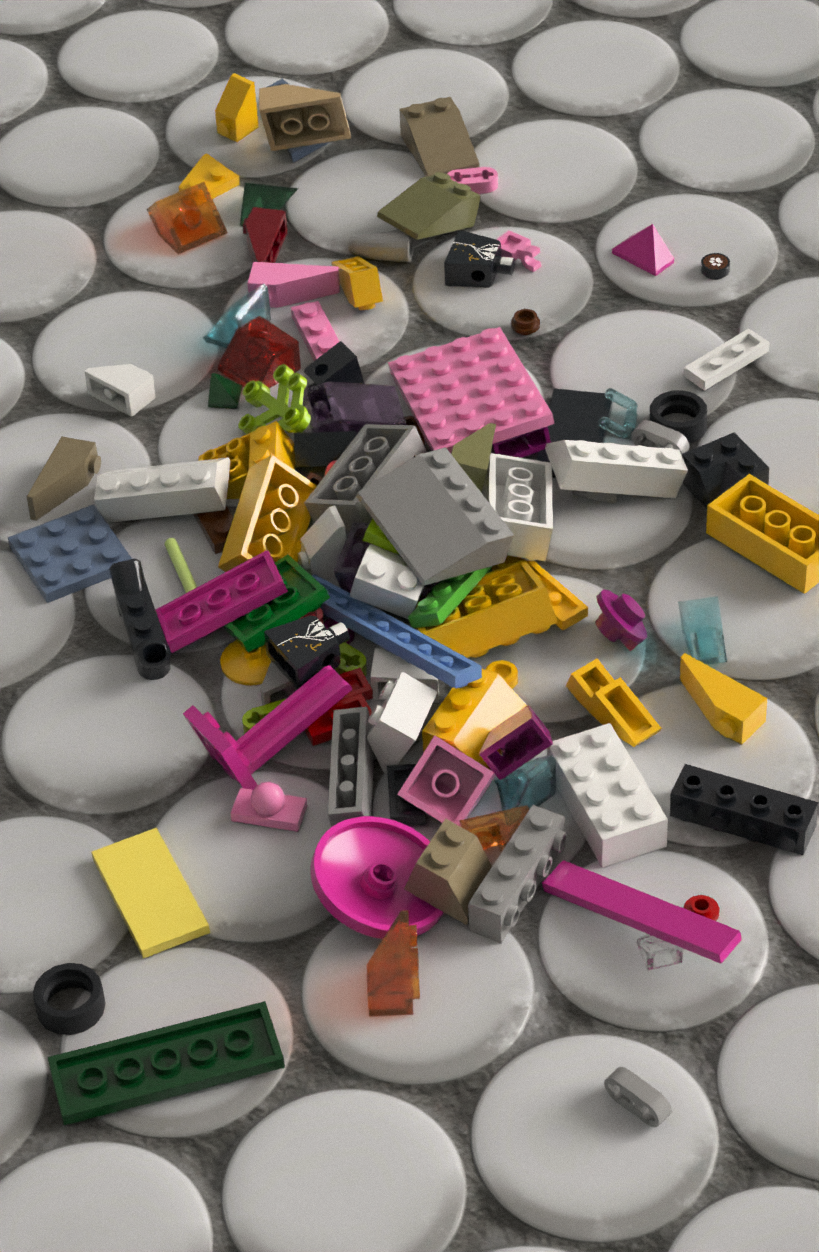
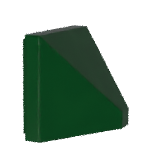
(223, 392)

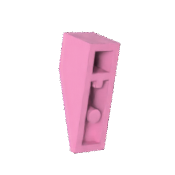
(294, 282)

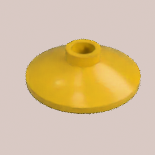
(243, 666)

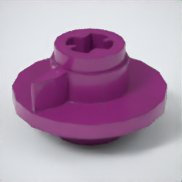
(621, 619)

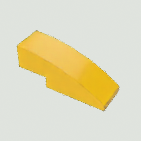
(612, 703)

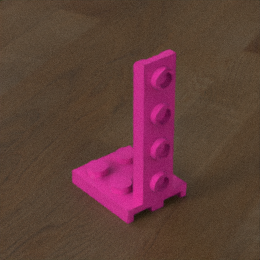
(272, 732)

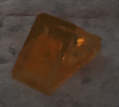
(496, 827)

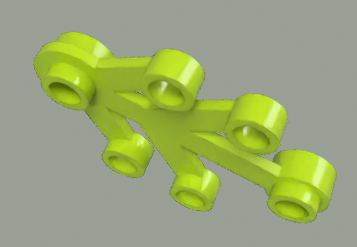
(257, 394)

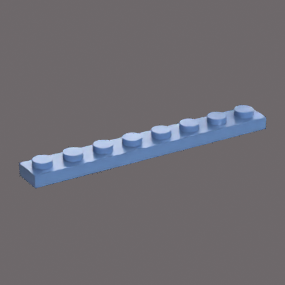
(399, 638)

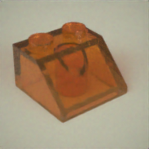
(187, 218)

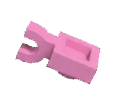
(520, 247)

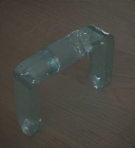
(630, 416)

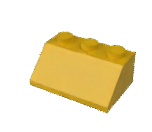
(472, 713)

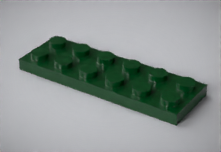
(165, 1062)

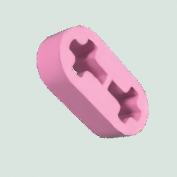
(479, 179)

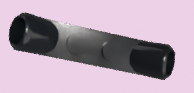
(140, 619)

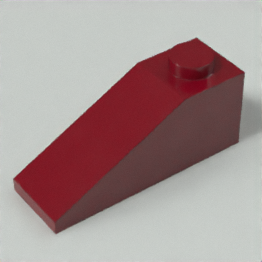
(265, 233)

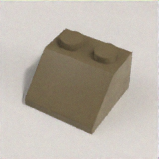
(450, 870)

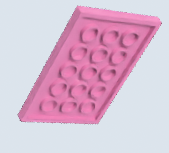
(466, 387)

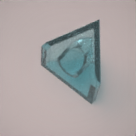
(528, 784)

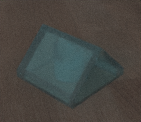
(238, 314)

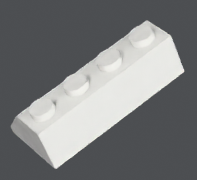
(617, 468)
(163, 490)

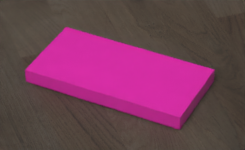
(220, 601)

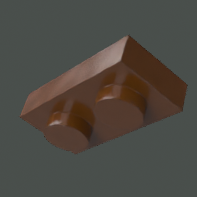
(215, 527)

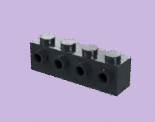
(735, 808)

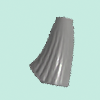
(383, 246)

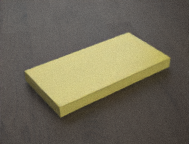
(150, 892)

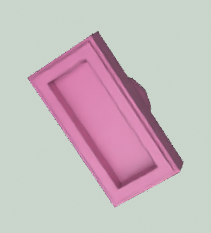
(269, 807)

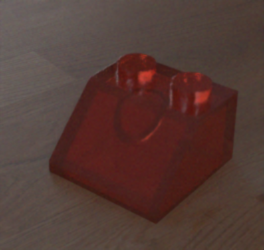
(257, 352)

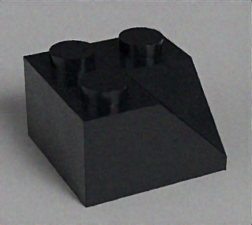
(720, 466)

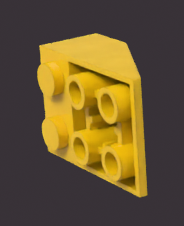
(250, 450)

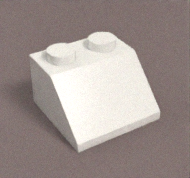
(386, 582)
(399, 718)

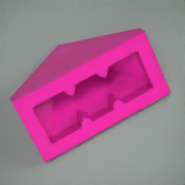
(645, 251)

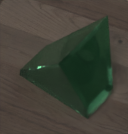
(264, 197)

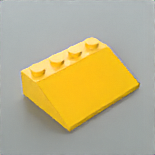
(496, 612)

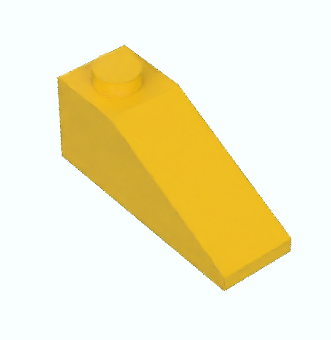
(359, 282)
(726, 703)

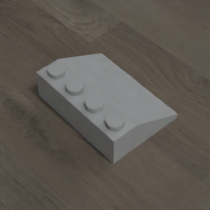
(437, 518)

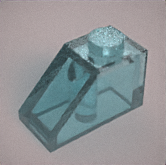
(703, 629)

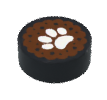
(715, 265)

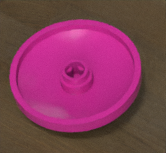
(363, 875)

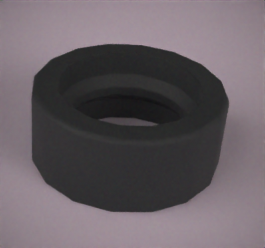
(681, 402)
(63, 977)

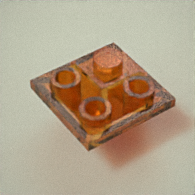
(394, 971)

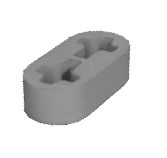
(658, 436)
(637, 1096)

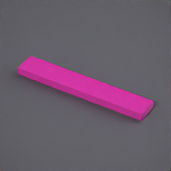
(642, 911)

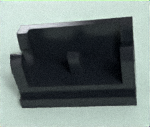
(320, 448)

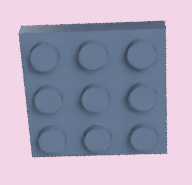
(68, 552)

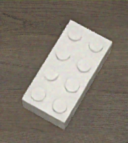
(523, 499)
(608, 796)

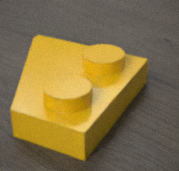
(214, 174)

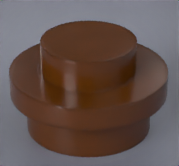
(525, 322)

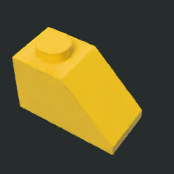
(237, 109)

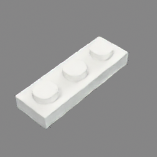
(726, 359)

